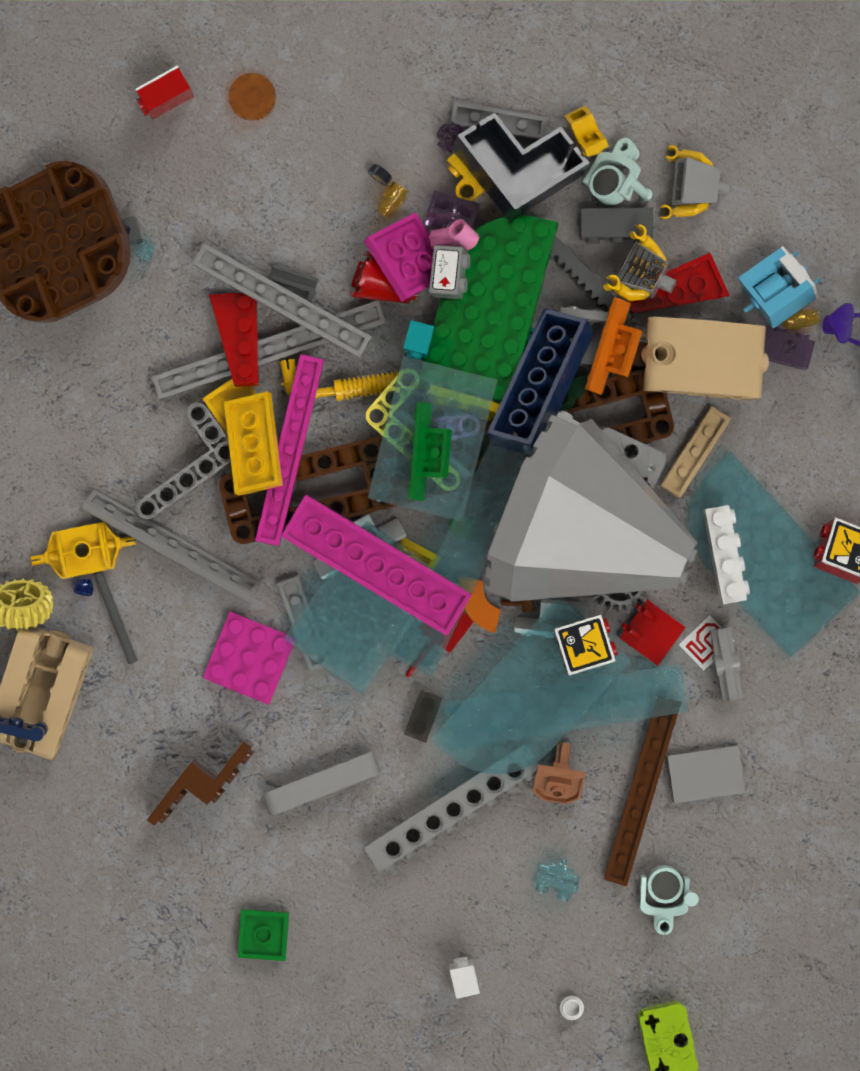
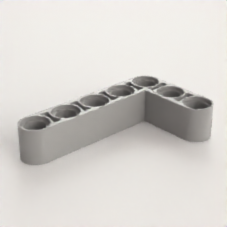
(193, 469)

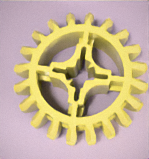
(24, 604)

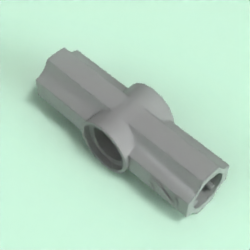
(726, 663)

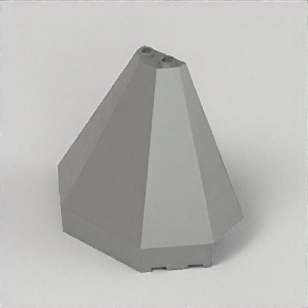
(584, 524)

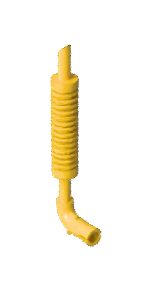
(344, 388)

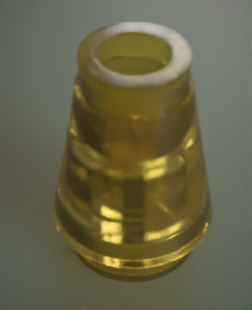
(392, 199)
(802, 319)

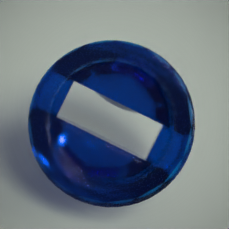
(84, 587)

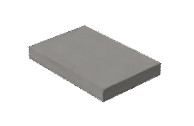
(706, 774)

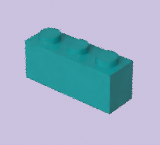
(418, 340)

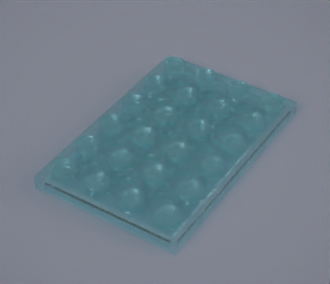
(458, 403)
(351, 626)

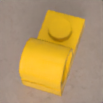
(458, 169)

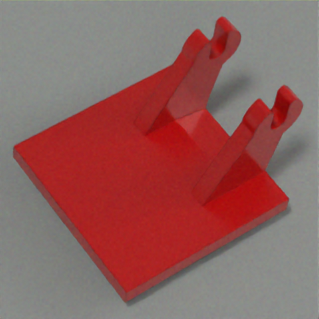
(651, 632)

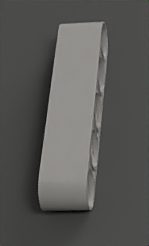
(321, 783)

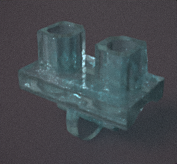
(559, 877)

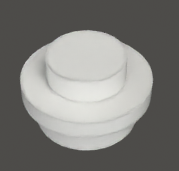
(571, 1007)

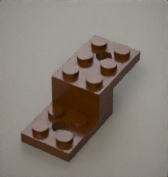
(201, 783)

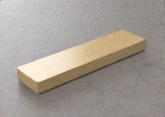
(695, 452)

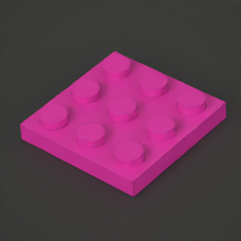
(404, 255)
(248, 658)

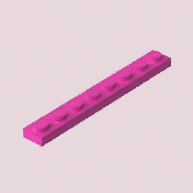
(290, 449)

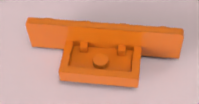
(615, 348)

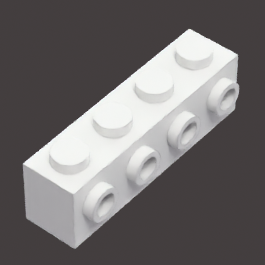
(724, 554)

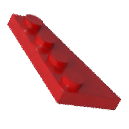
(695, 283)
(238, 328)

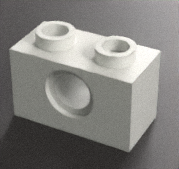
(464, 977)

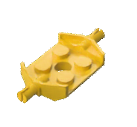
(102, 555)

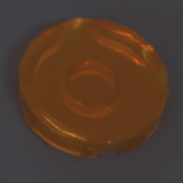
(252, 96)

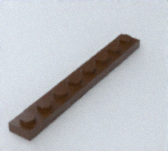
(639, 799)

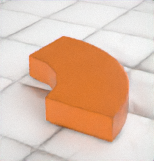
(481, 610)

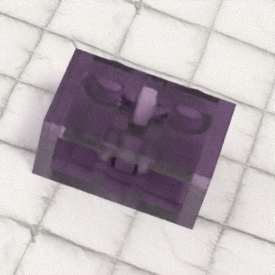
(446, 209)
(796, 358)

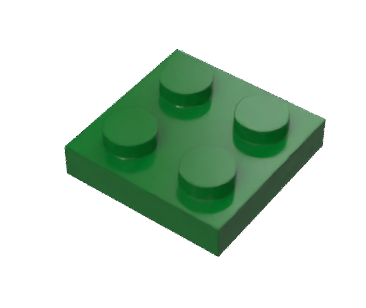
(263, 934)

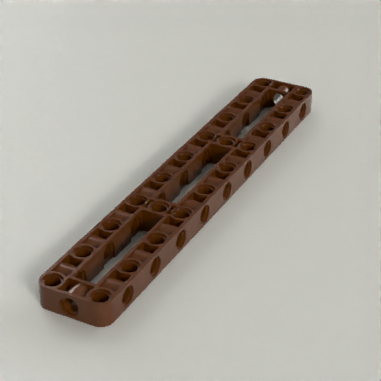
(353, 454)

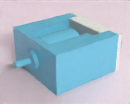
(774, 294)

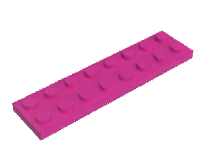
(376, 565)

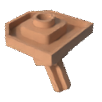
(558, 782)

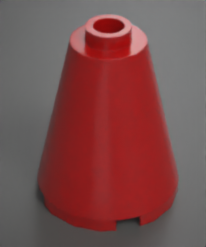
(372, 283)

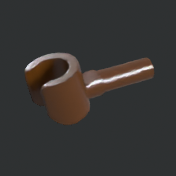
(527, 605)

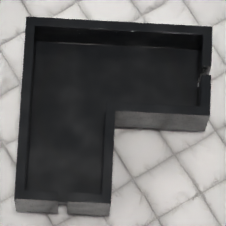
(514, 175)

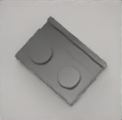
(294, 281)

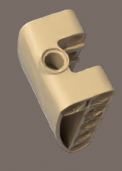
(705, 358)
(43, 686)

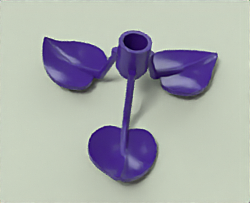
(841, 324)

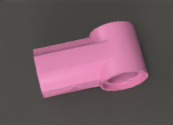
(455, 235)

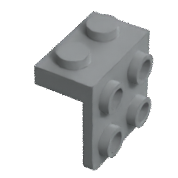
(597, 320)

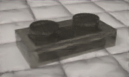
(423, 716)

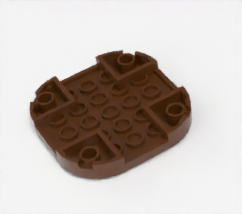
(59, 243)

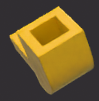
(586, 132)

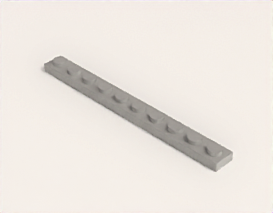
(270, 350)

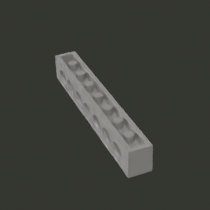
(377, 848)

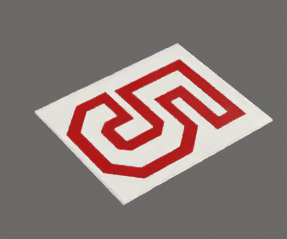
(699, 644)

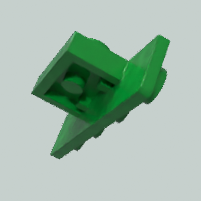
(430, 452)

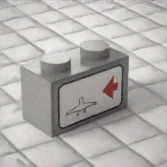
(449, 272)

